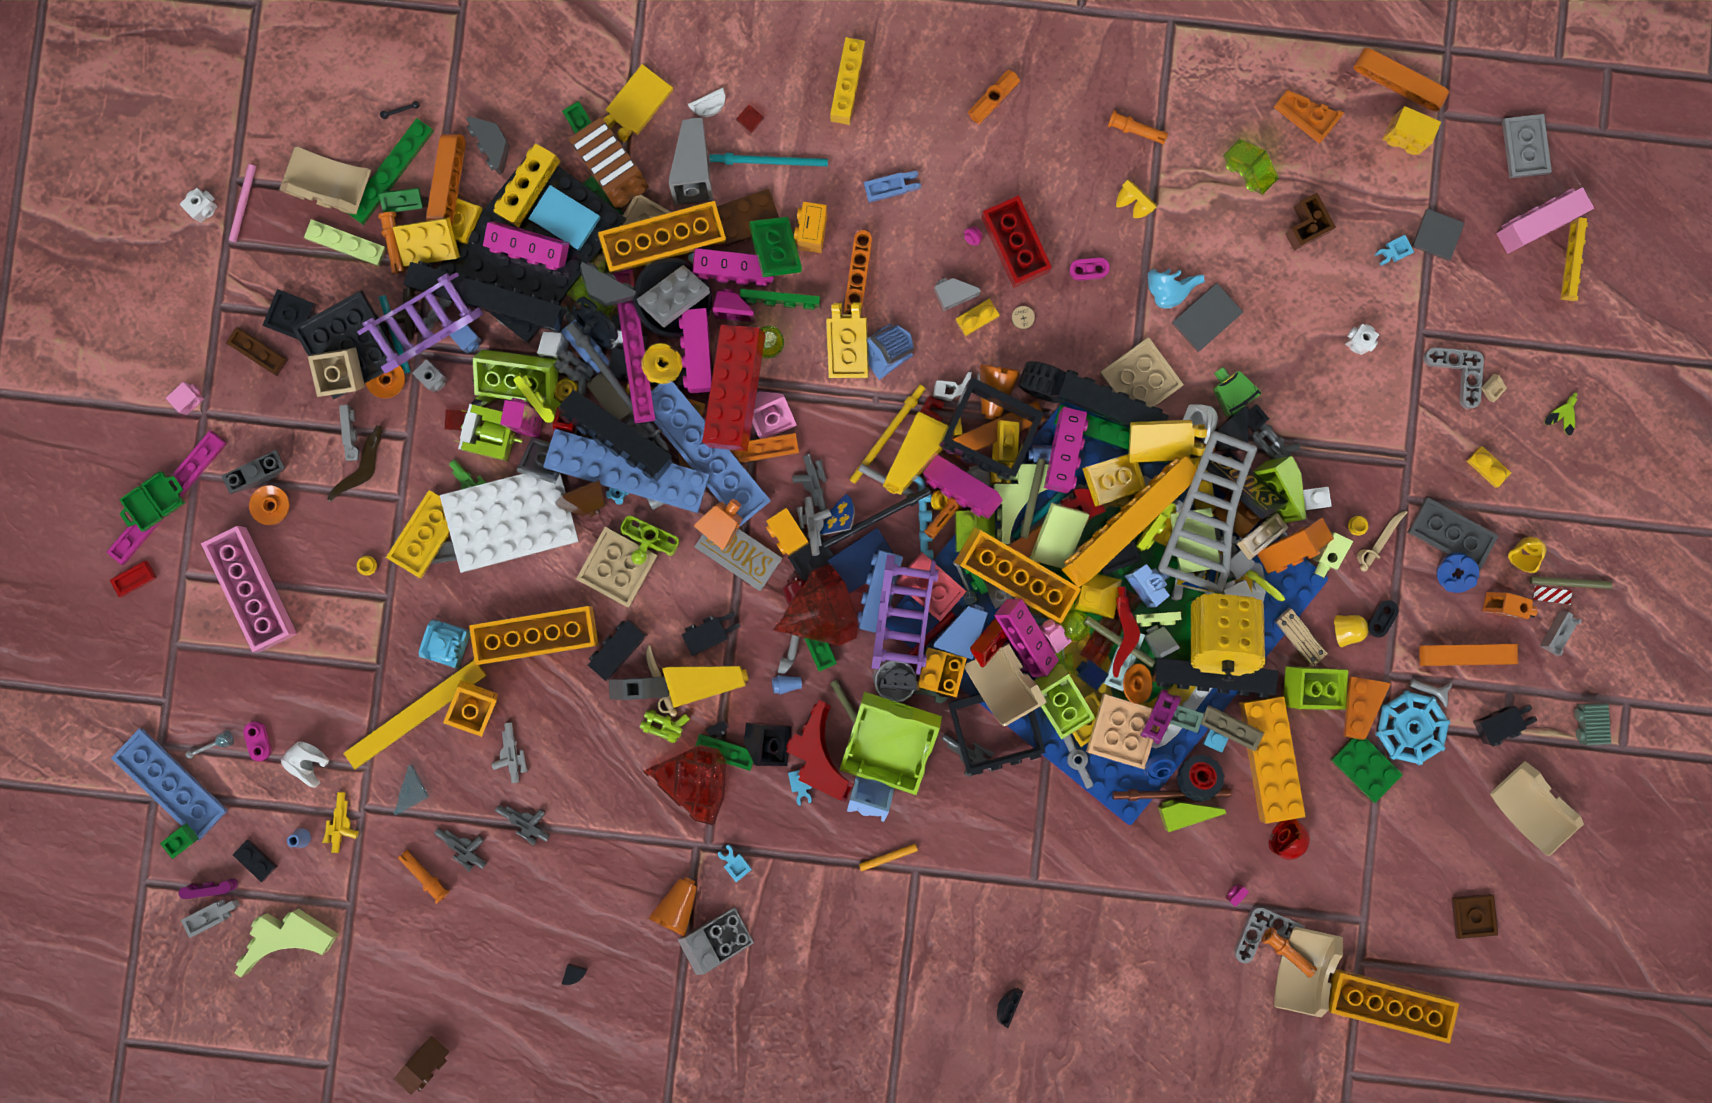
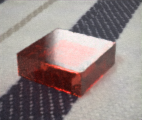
(750, 118)
(454, 419)

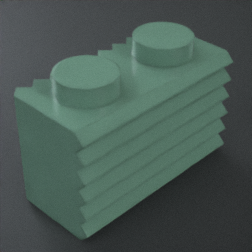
(1593, 723)

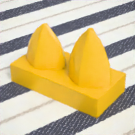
(1130, 193)
(977, 317)
(1488, 467)

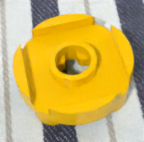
(656, 373)

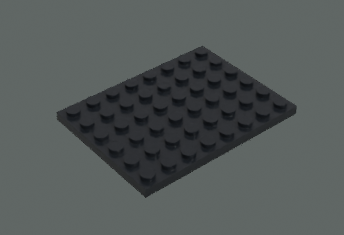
(519, 274)

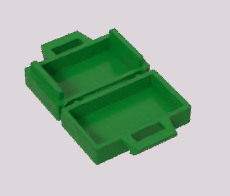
(151, 501)

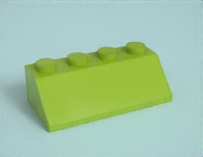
(496, 371)

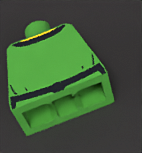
(1234, 391)

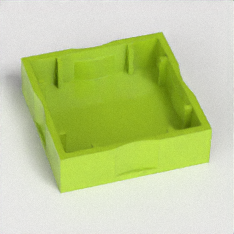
(890, 743)

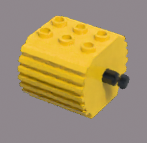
(1227, 635)

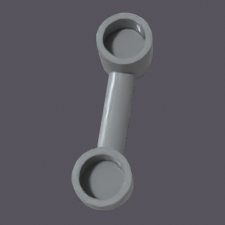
(786, 663)

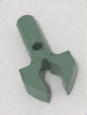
(938, 699)

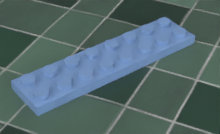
(685, 431)
(592, 462)

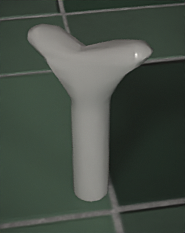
(1440, 692)

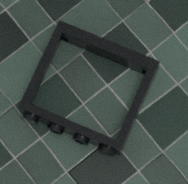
(1005, 401)
(995, 763)

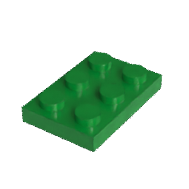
(775, 247)
(1366, 768)

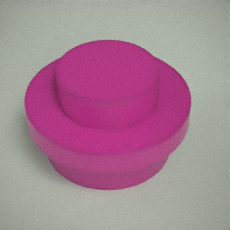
(973, 236)

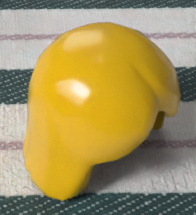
(1528, 563)
(1350, 629)

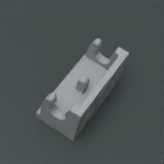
(1559, 633)

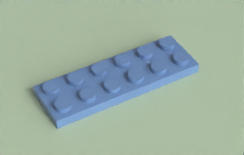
(169, 783)

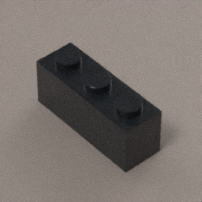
(616, 649)

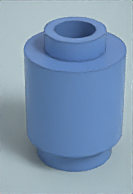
(1039, 451)

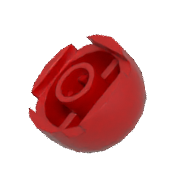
(1290, 840)

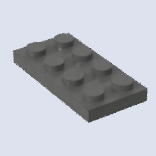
(1451, 532)

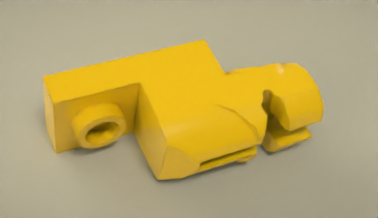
(1006, 447)

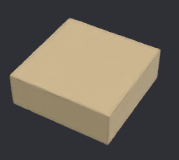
(1494, 388)

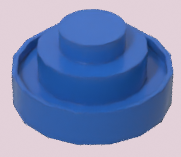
(1160, 766)

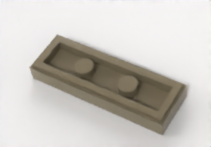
(609, 397)
(1232, 728)

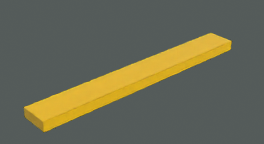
(412, 716)

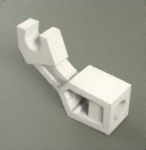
(940, 386)

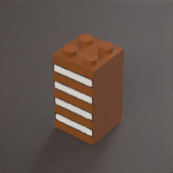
(609, 163)

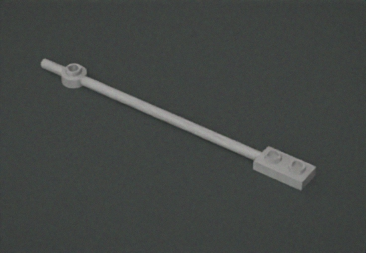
(997, 598)

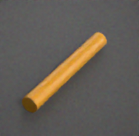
(888, 857)

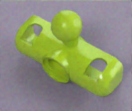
(638, 534)

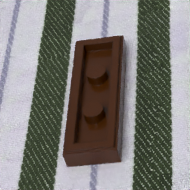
(256, 351)

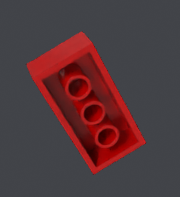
(1016, 241)

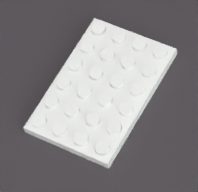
(506, 520)

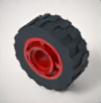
(1192, 786)

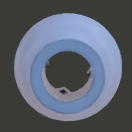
(785, 684)
(299, 838)

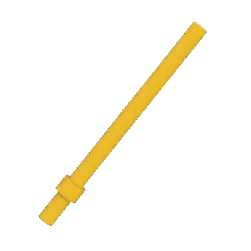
(910, 403)

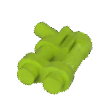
(670, 729)

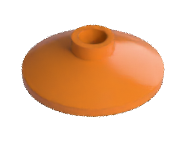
(387, 390)
(260, 503)
(1137, 683)

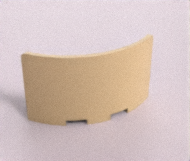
(325, 181)
(1005, 687)
(1534, 810)
(1297, 991)

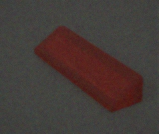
(1098, 645)

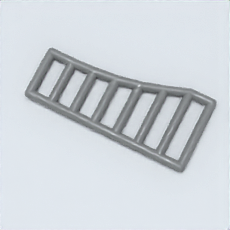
(1227, 526)

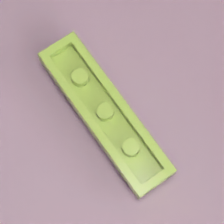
(345, 242)

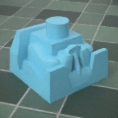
(444, 643)

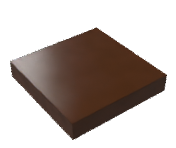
(1474, 916)

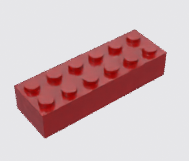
(734, 387)

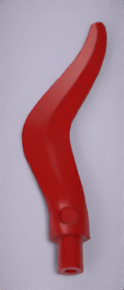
(1130, 629)

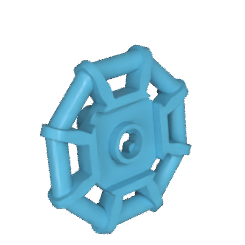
(1408, 738)

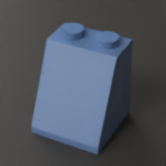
(962, 631)

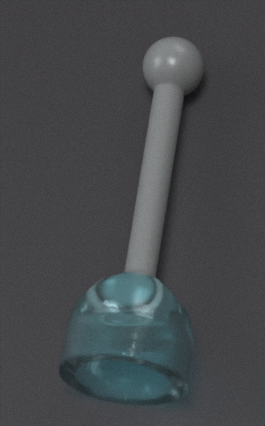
(970, 596)
(222, 740)

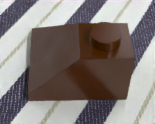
(584, 500)

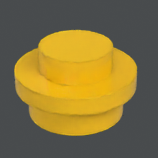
(938, 500)
(1358, 525)
(366, 565)

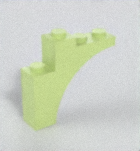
(1014, 499)
(296, 931)

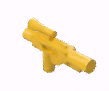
(340, 826)

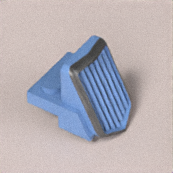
(889, 349)

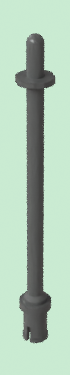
(584, 342)

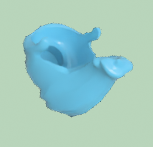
(1169, 291)

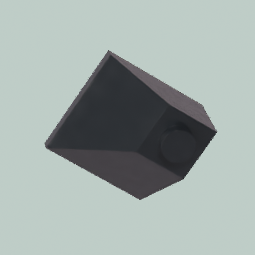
(1236, 427)
(767, 743)

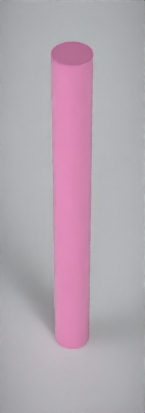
(242, 203)

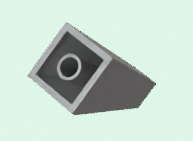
(690, 168)

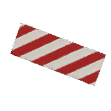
(1552, 595)

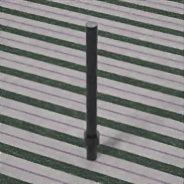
(911, 499)

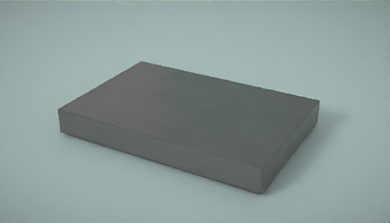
(1207, 317)

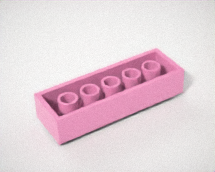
(249, 588)

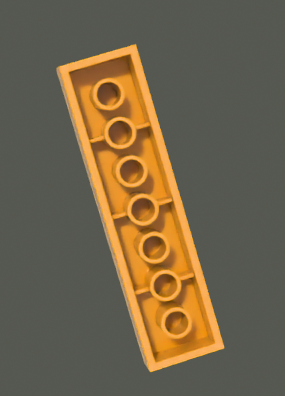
(1129, 521)

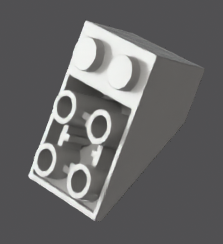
(715, 941)

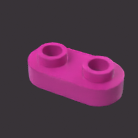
(1088, 269)
(259, 740)

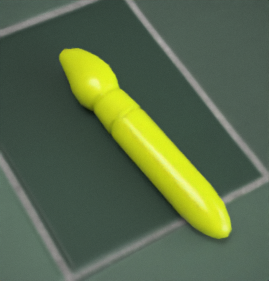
(1253, 575)

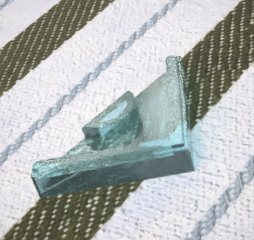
(411, 791)

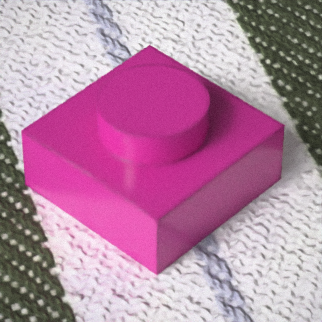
(1236, 894)

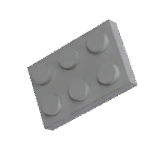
(1526, 146)
(673, 296)

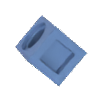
(466, 339)

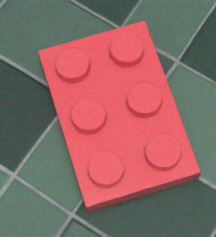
(944, 592)

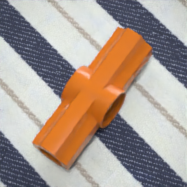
(1001, 88)

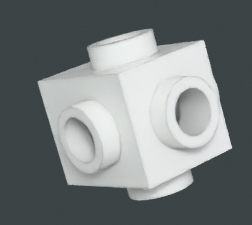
(199, 204)
(1356, 341)

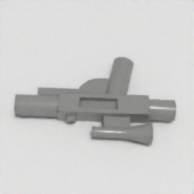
(814, 523)
(509, 755)

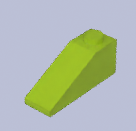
(1183, 814)

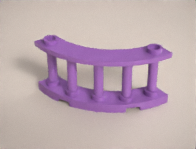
(428, 337)
(886, 610)

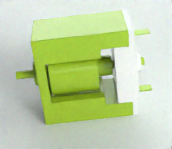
(494, 438)

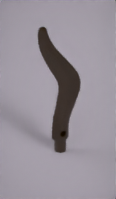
(365, 469)

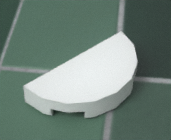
(709, 104)

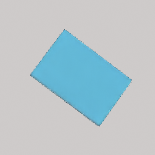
(564, 217)

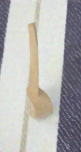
(1379, 544)
(656, 673)

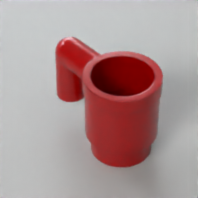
(931, 401)

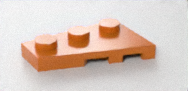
(1308, 116)
(1362, 705)

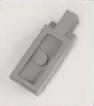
(349, 434)
(208, 917)

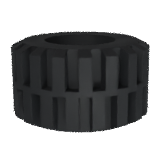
(1039, 380)

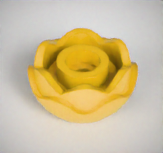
(562, 385)

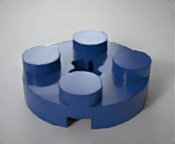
(1462, 583)

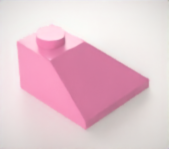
(771, 414)

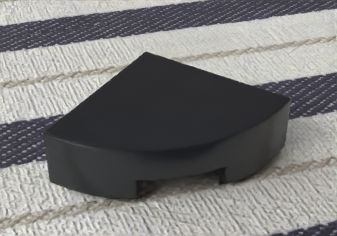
(573, 974)

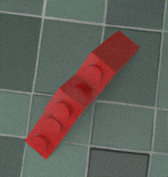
(811, 747)

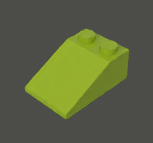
(1286, 479)
(1315, 688)
(1064, 704)

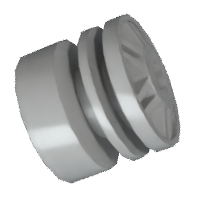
(892, 694)

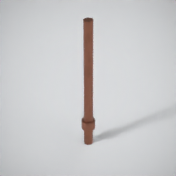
(1134, 795)

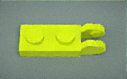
(535, 399)
(1155, 526)

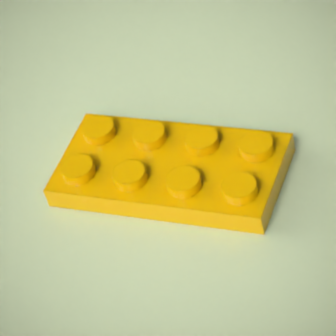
(421, 537)

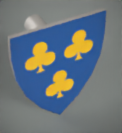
(841, 518)

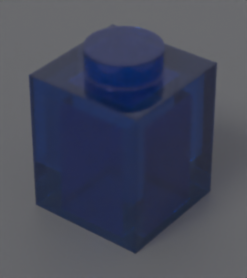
(1091, 674)

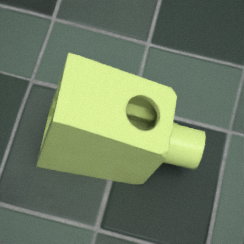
(1337, 549)

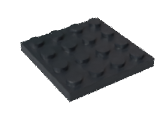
(337, 330)

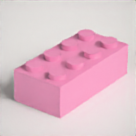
(1544, 219)

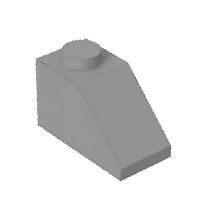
(954, 292)
(1160, 641)

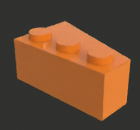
(1295, 547)

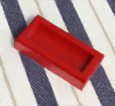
(133, 579)

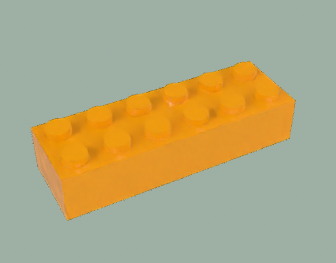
(661, 237)
(1017, 575)
(533, 635)
(1274, 761)
(1392, 1005)

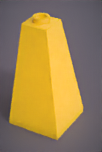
(915, 453)
(699, 682)

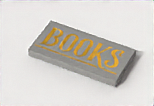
(743, 558)

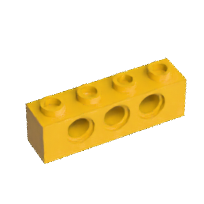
(847, 81)
(527, 196)

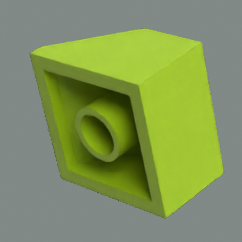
(965, 523)

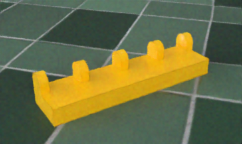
(1574, 259)

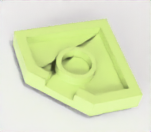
(1164, 618)

